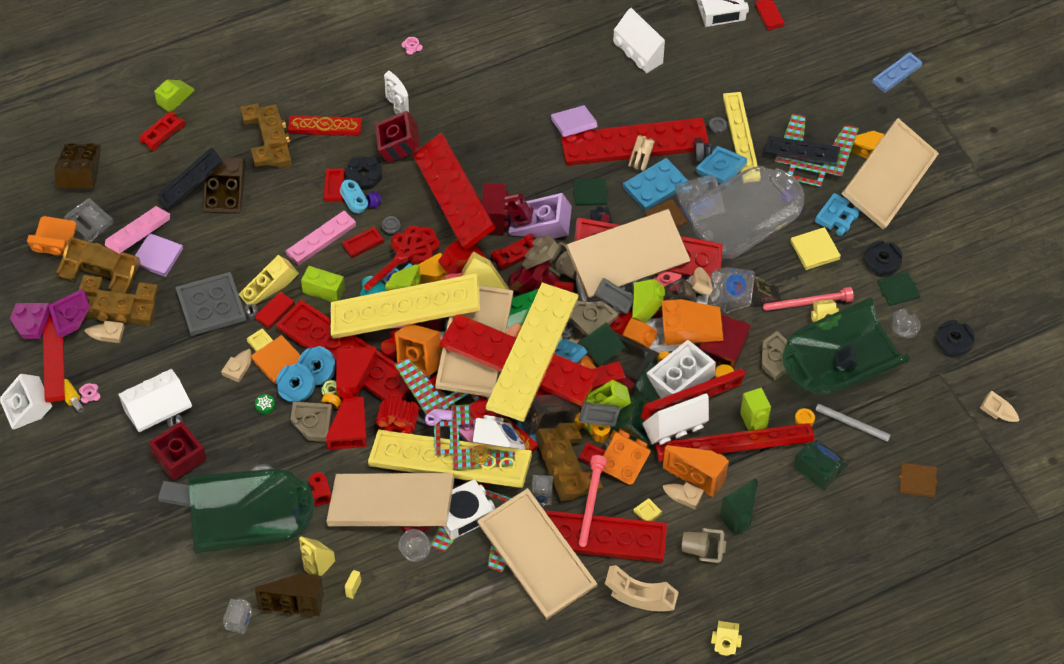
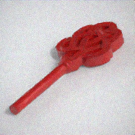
(421, 247)

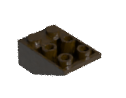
(77, 166)
(225, 187)
(292, 595)

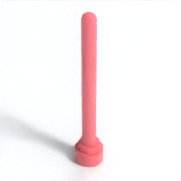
(843, 295)
(597, 464)

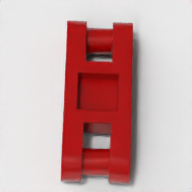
(162, 130)
(514, 252)

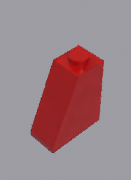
(456, 257)
(353, 369)
(348, 426)

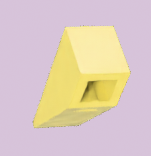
(485, 270)
(269, 281)
(315, 556)

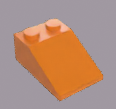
(691, 321)
(697, 467)

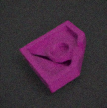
(69, 312)
(30, 319)

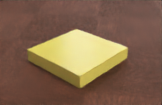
(815, 248)

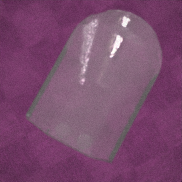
(746, 209)

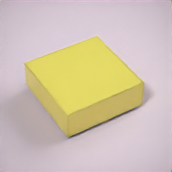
(259, 340)
(647, 511)
(352, 584)

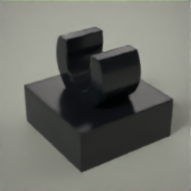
(701, 148)
(596, 214)
(846, 358)

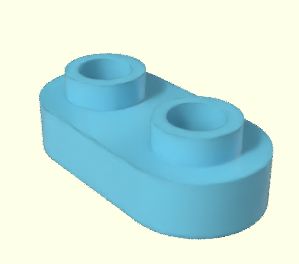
(352, 195)

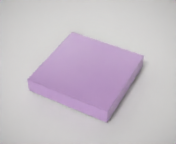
(574, 121)
(158, 254)

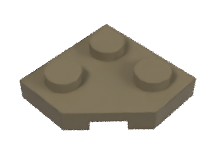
(541, 251)
(590, 316)
(773, 355)
(312, 419)

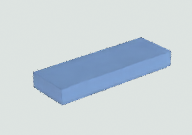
(897, 72)

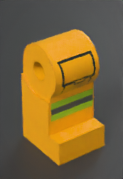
(598, 432)

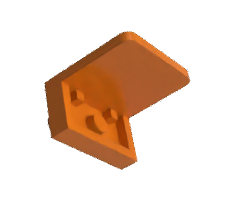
(52, 235)
(625, 456)

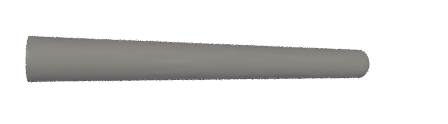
(853, 422)

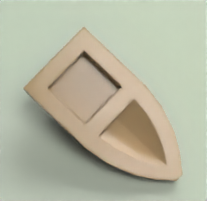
(701, 282)
(107, 332)
(237, 366)
(998, 407)
(684, 494)

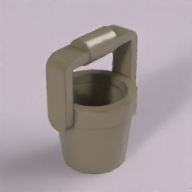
(563, 264)
(698, 544)

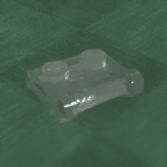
(93, 216)

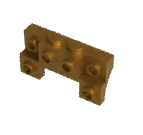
(272, 129)
(100, 261)
(120, 307)
(562, 461)

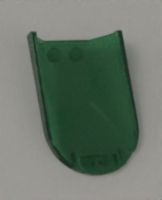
(811, 350)
(248, 508)

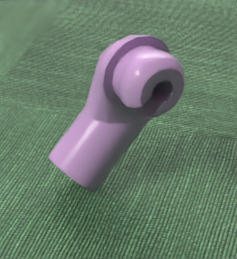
(437, 415)

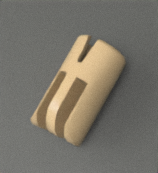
(642, 147)

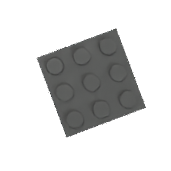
(210, 303)

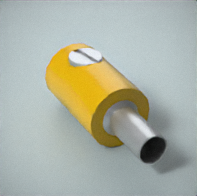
(72, 396)

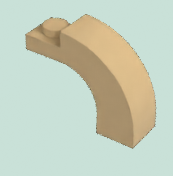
(640, 594)

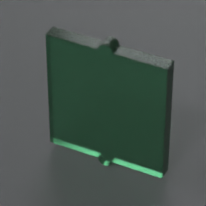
(590, 192)
(898, 289)
(602, 344)
(644, 385)

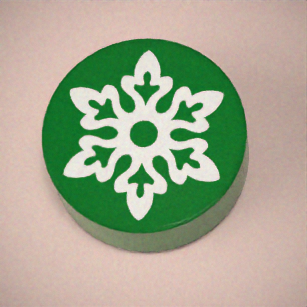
(264, 404)

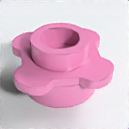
(411, 45)
(89, 388)

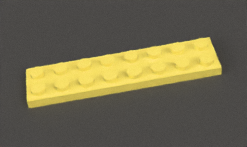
(405, 306)
(532, 352)
(417, 455)

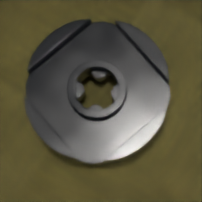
(360, 164)
(883, 267)
(954, 348)

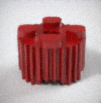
(397, 415)

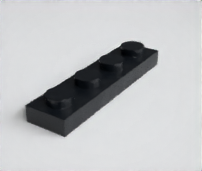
(802, 150)
(190, 178)

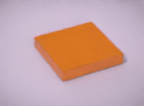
(275, 357)

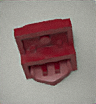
(532, 278)

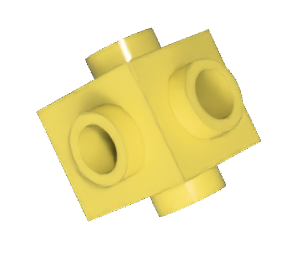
(823, 309)
(726, 638)

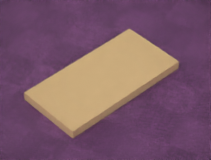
(890, 173)
(628, 252)
(463, 374)
(391, 499)
(537, 553)

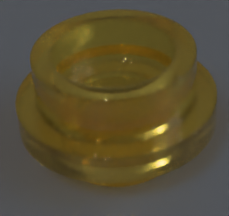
(480, 450)

